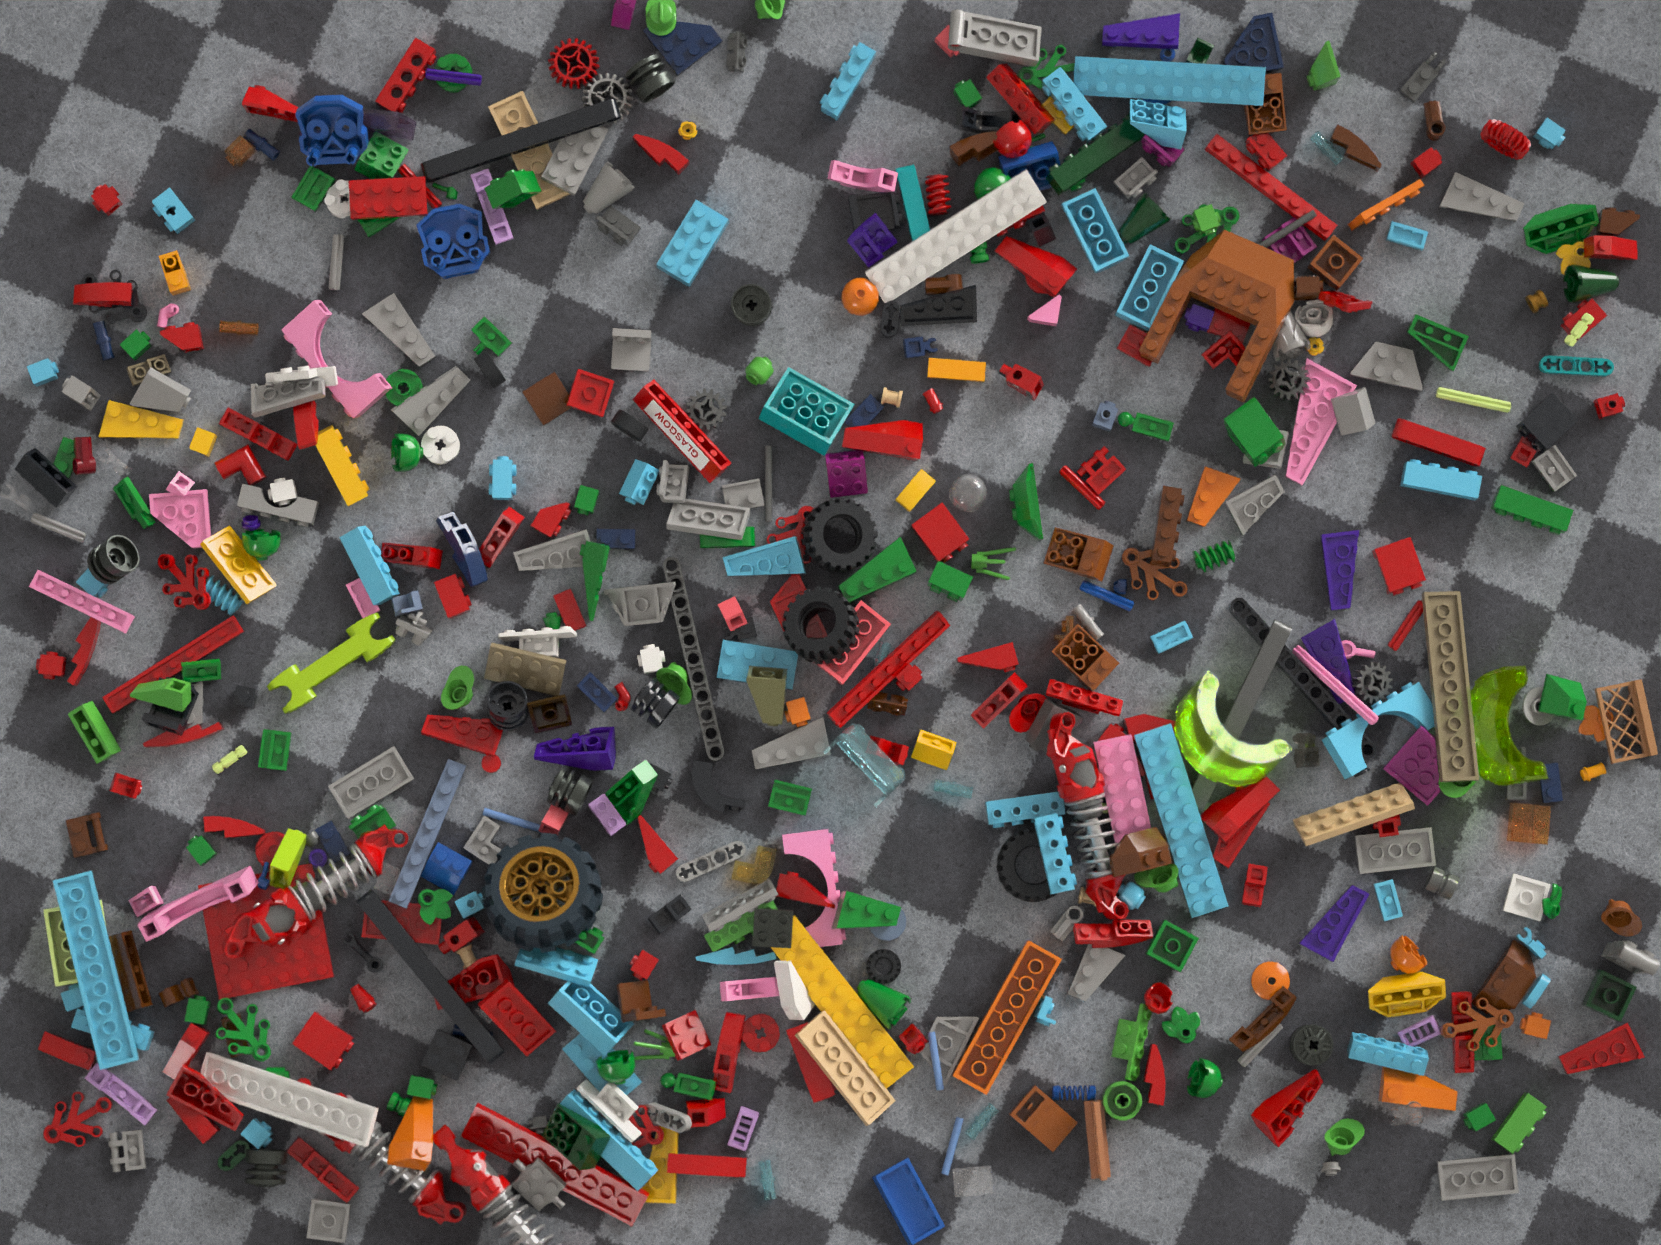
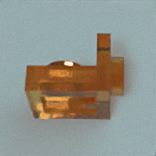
(1066, 626)

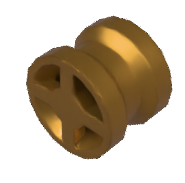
(1536, 301)

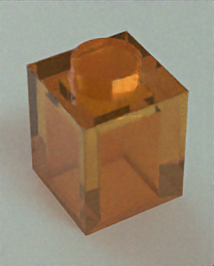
(239, 151)

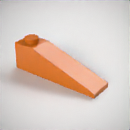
(1404, 1087)
(414, 1137)

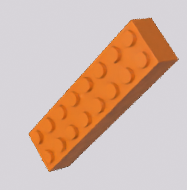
(1006, 1017)

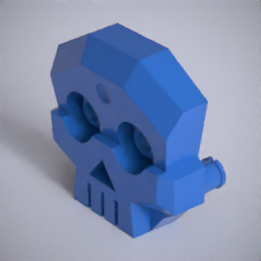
(331, 114)
(451, 225)

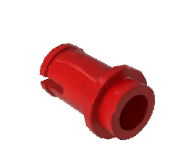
(933, 401)

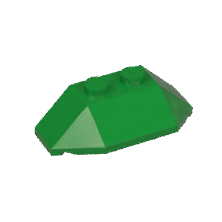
(1560, 226)
(1026, 503)

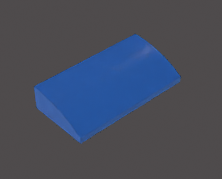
(908, 1201)

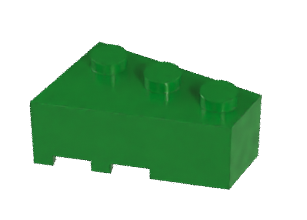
(1439, 340)
(862, 911)

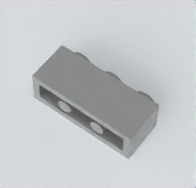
(80, 392)

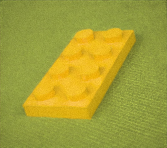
(237, 565)

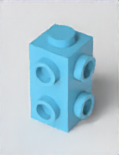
(502, 478)
(639, 482)

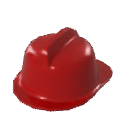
(1025, 712)

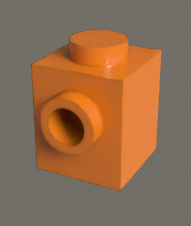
(797, 712)
(1535, 1025)

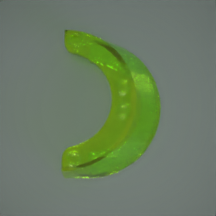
(1212, 748)
(1496, 752)

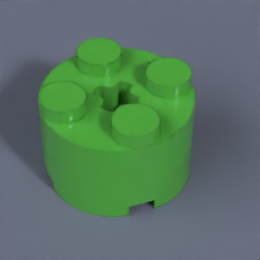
(1131, 1105)

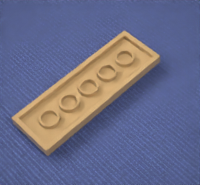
(515, 114)
(1353, 814)
(845, 1068)

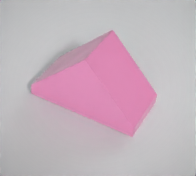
(1048, 313)
(146, 901)

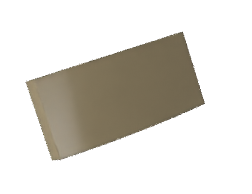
(138, 371)

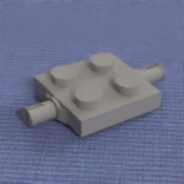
(538, 1184)

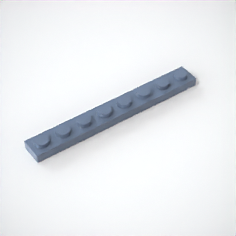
(427, 833)

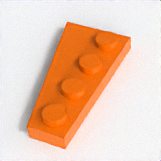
(1384, 206)

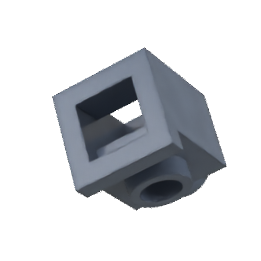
(1103, 422)

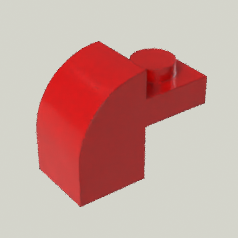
(894, 751)

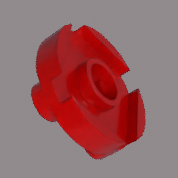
(770, 1028)

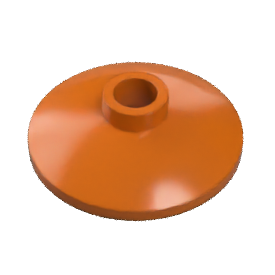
(1263, 973)

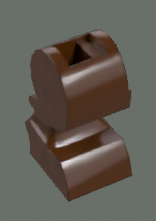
(178, 992)

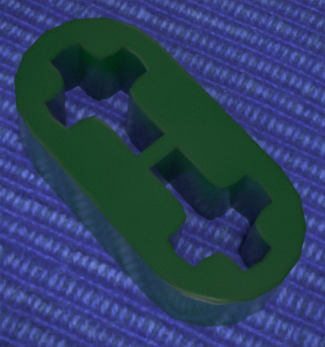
(230, 1152)

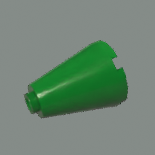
(883, 1001)

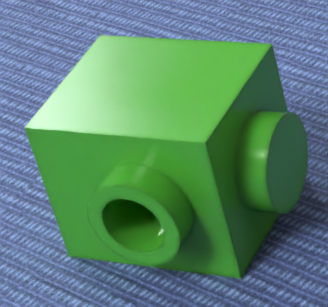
(1206, 220)

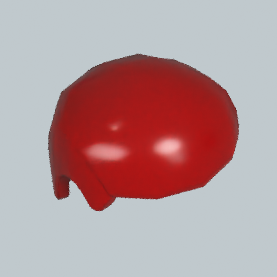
(1158, 998)

